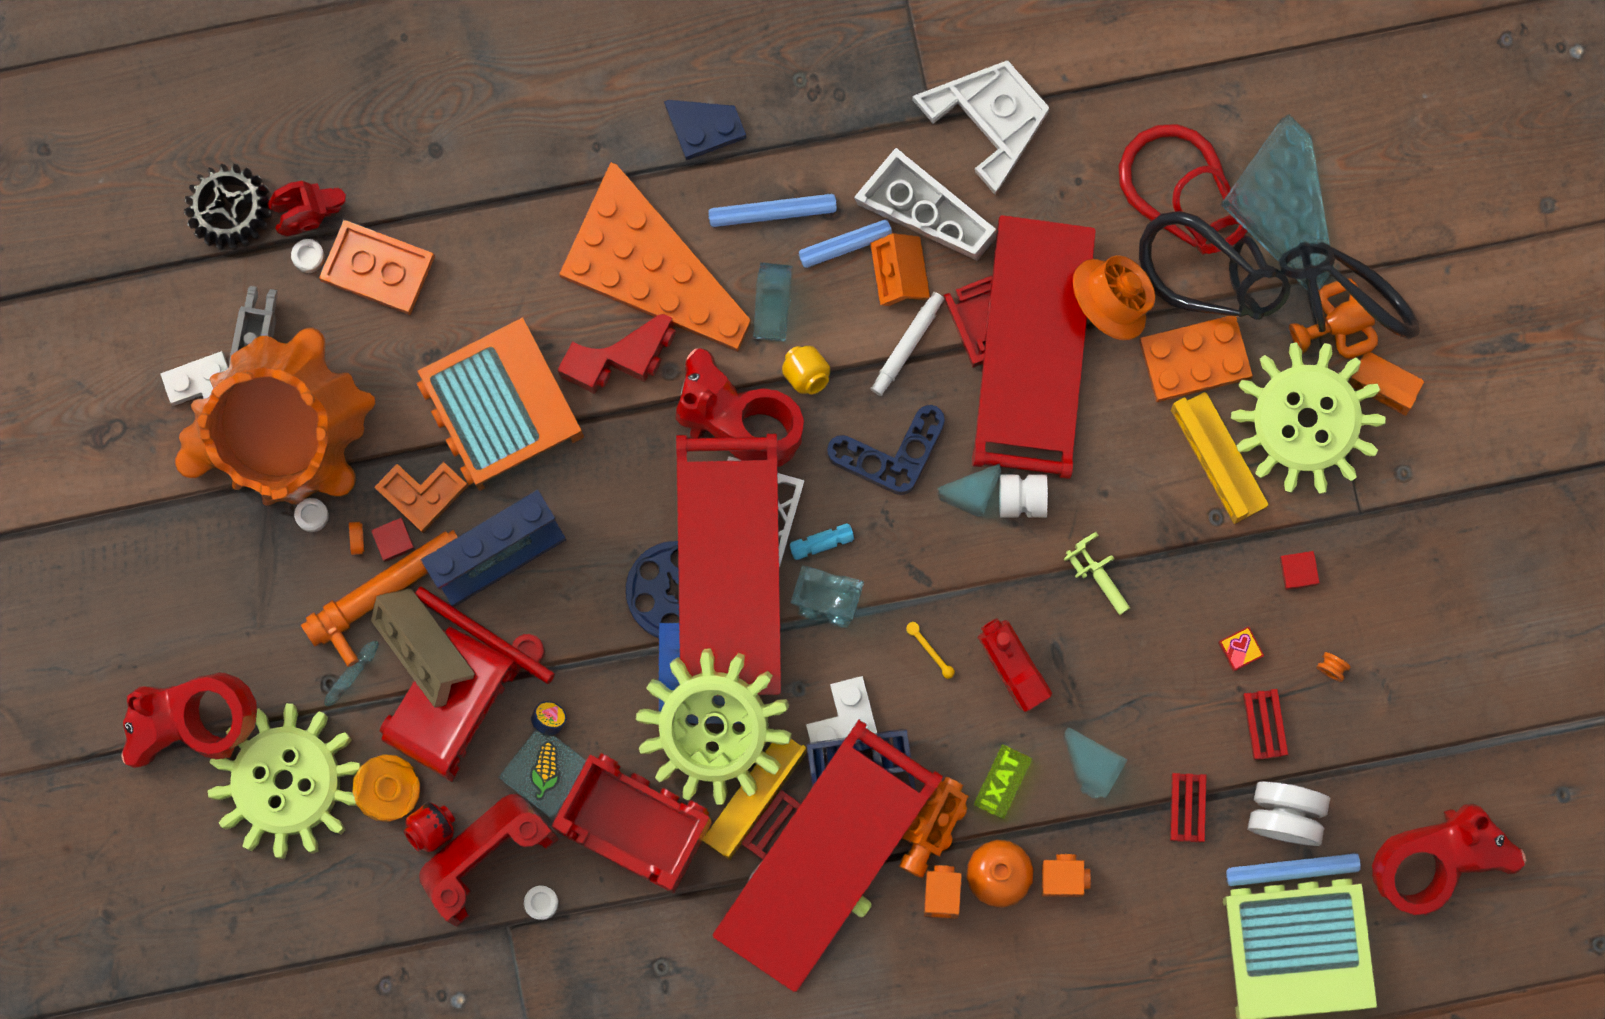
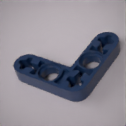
(900, 463)

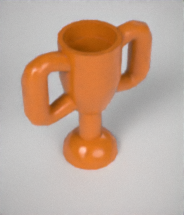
(1340, 321)

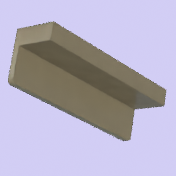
(420, 644)

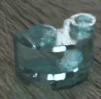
(827, 596)

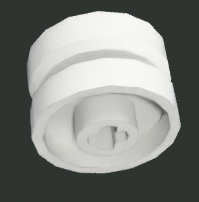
(1287, 813)

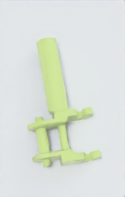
(1098, 573)

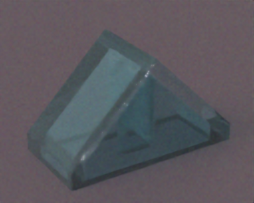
(971, 492)

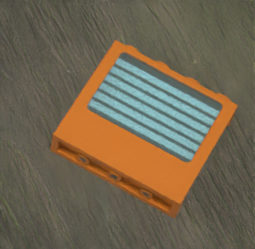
(498, 403)

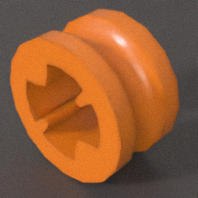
(1333, 667)

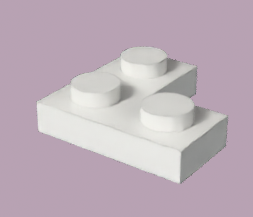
(193, 378)
(851, 704)

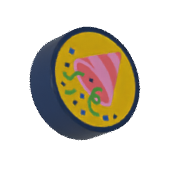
(548, 718)

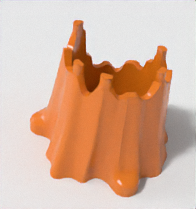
(278, 421)

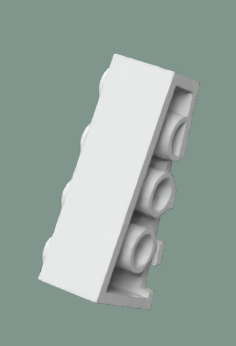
(920, 203)

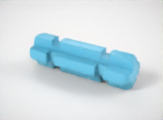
(821, 541)

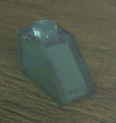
(772, 301)
(1092, 764)

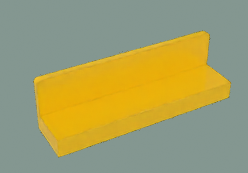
(1219, 457)
(745, 811)

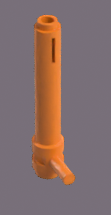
(338, 615)

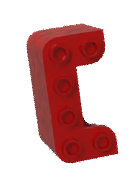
(632, 822)

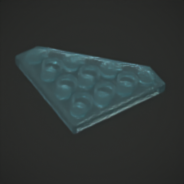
(1282, 197)

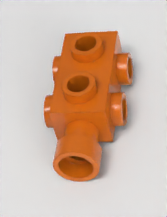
(933, 826)

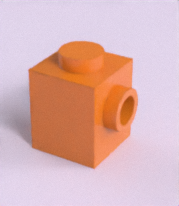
(1064, 877)

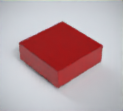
(392, 539)
(1299, 570)

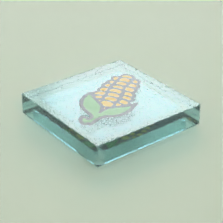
(543, 772)

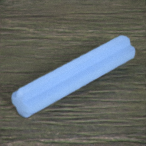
(844, 243)

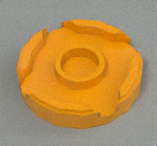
(386, 788)

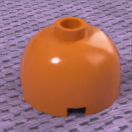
(1000, 873)

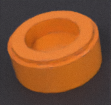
(356, 538)

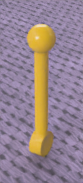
(913, 630)

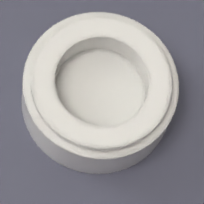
(308, 256)
(311, 515)
(541, 902)

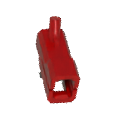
(1013, 664)

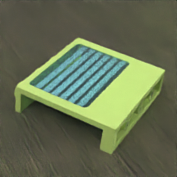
(1300, 950)

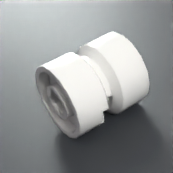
(1023, 496)

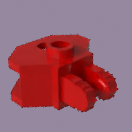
(305, 206)

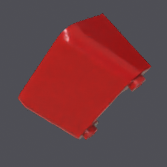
(442, 733)
(443, 873)

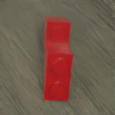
(633, 355)

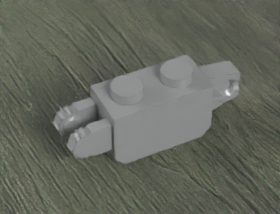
(254, 322)

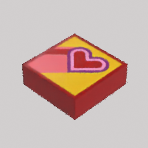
(1241, 649)

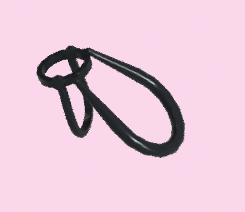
(1236, 259)
(1407, 330)

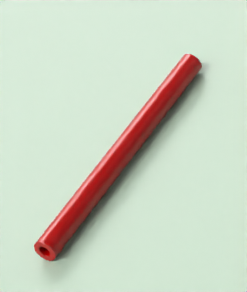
(484, 635)

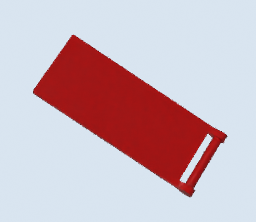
(1033, 344)
(729, 558)
(824, 859)

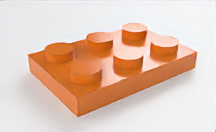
(377, 267)
(1195, 358)

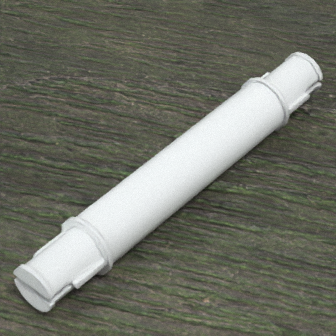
(907, 344)

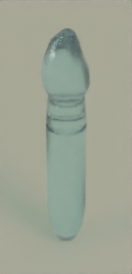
(347, 678)

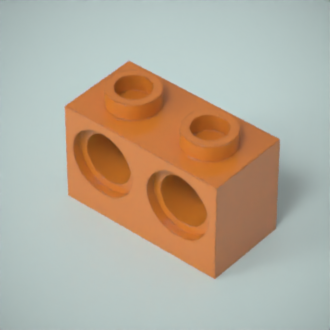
(942, 893)

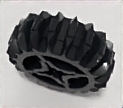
(216, 211)

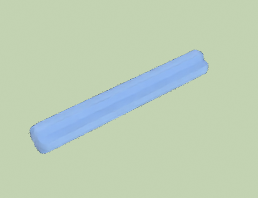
(772, 210)
(1293, 869)

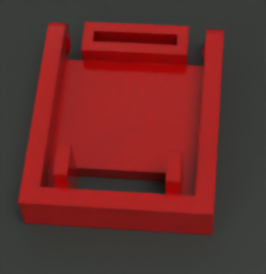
(971, 317)

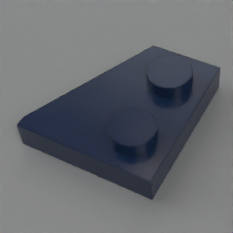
(704, 126)

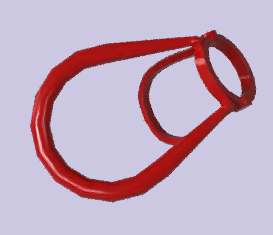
(1214, 167)

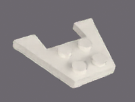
(1001, 108)

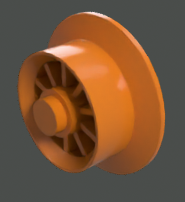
(1114, 295)

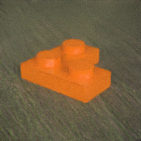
(422, 502)

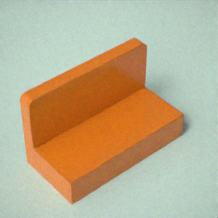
(899, 268)
(1396, 385)

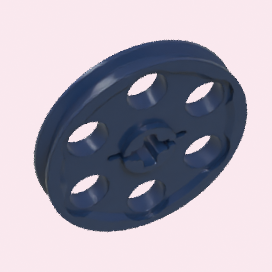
(656, 588)

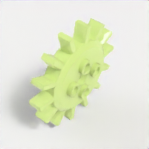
(1302, 450)
(687, 743)
(298, 809)

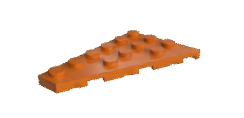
(642, 263)

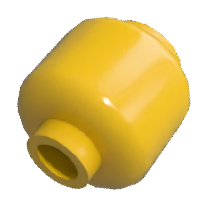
(806, 369)

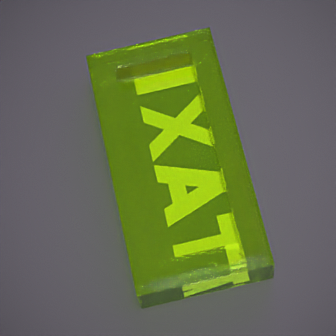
(1002, 781)

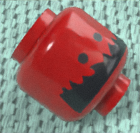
(429, 827)

